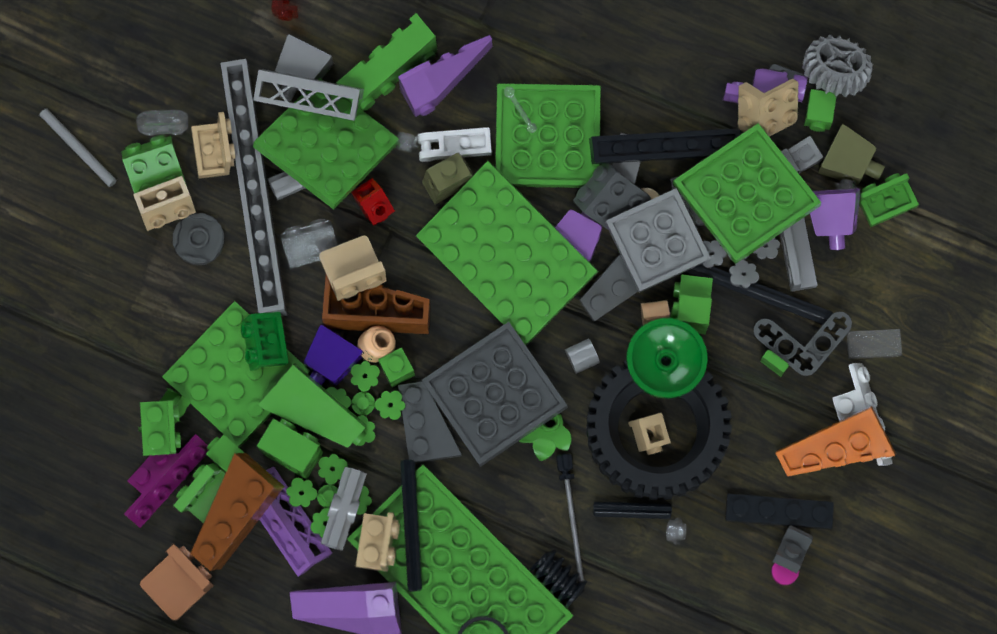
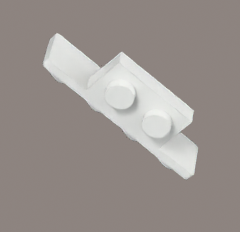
(859, 400)

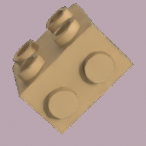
(771, 109)
(212, 148)
(352, 267)

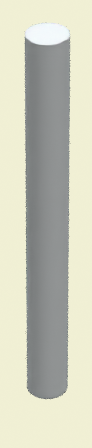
(81, 151)

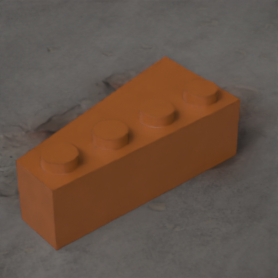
(376, 306)
(238, 506)

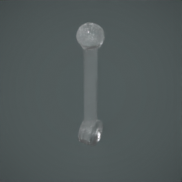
(509, 93)

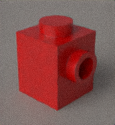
(373, 201)

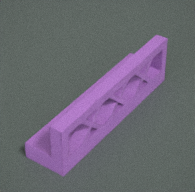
(289, 540)

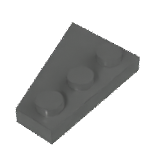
(424, 426)

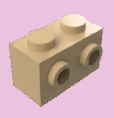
(164, 203)

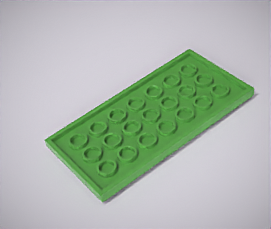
(465, 570)

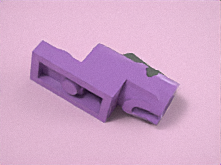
(766, 80)

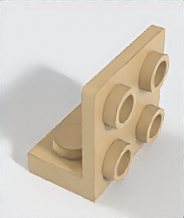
(376, 542)

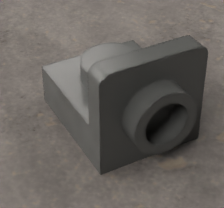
(793, 549)

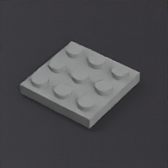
(657, 240)

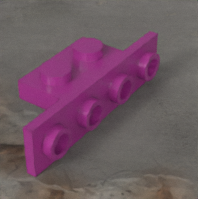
(161, 476)

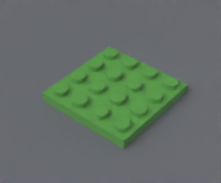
(559, 147)
(326, 151)
(747, 193)
(220, 380)

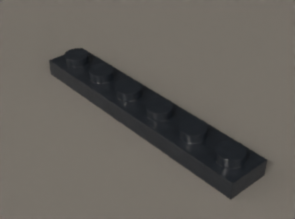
(659, 145)

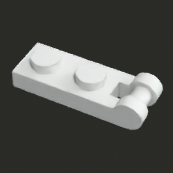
(466, 142)

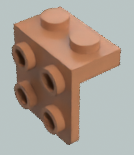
(177, 582)

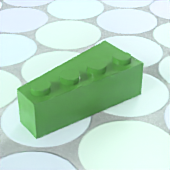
(404, 52)

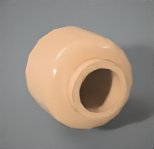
(376, 343)

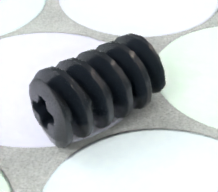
(559, 577)

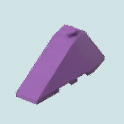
(429, 84)
(350, 608)

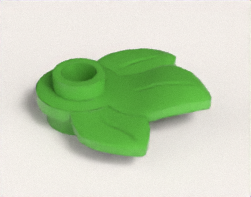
(546, 439)

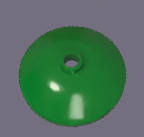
(672, 340)

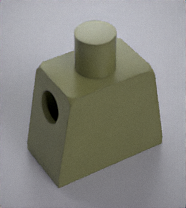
(850, 157)
(447, 177)

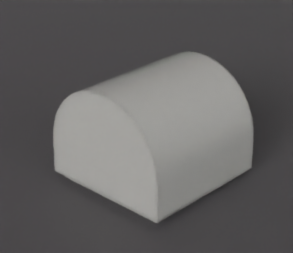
(582, 356)

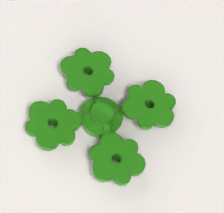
(364, 403)
(325, 493)

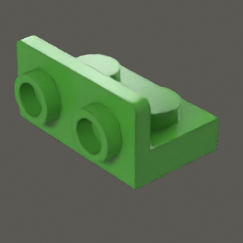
(158, 428)

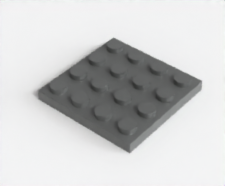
(494, 394)

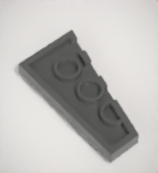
(608, 290)

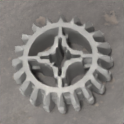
(837, 66)

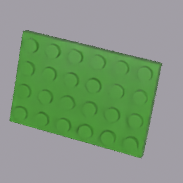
(507, 253)

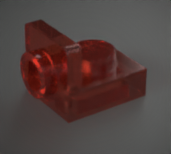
(283, 11)

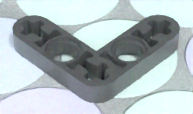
(810, 349)

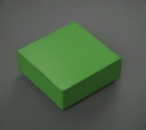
(774, 363)

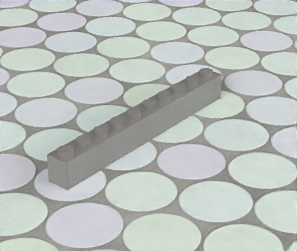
(253, 188)

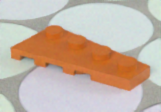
(840, 444)

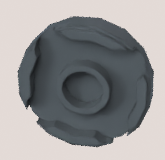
(198, 239)

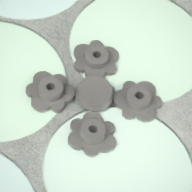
(742, 267)

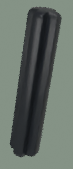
(632, 510)

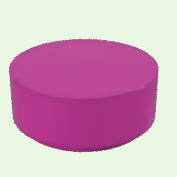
(782, 575)

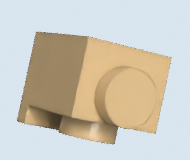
(656, 428)

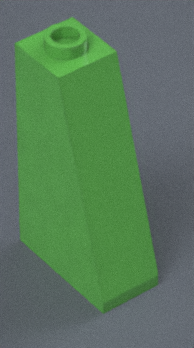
(309, 405)

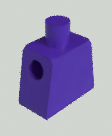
(331, 357)

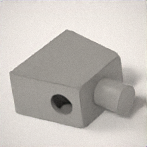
(303, 61)

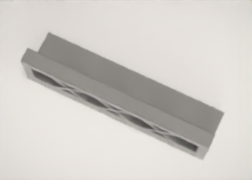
(308, 84)
(798, 257)

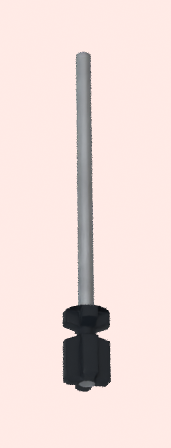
(564, 464)

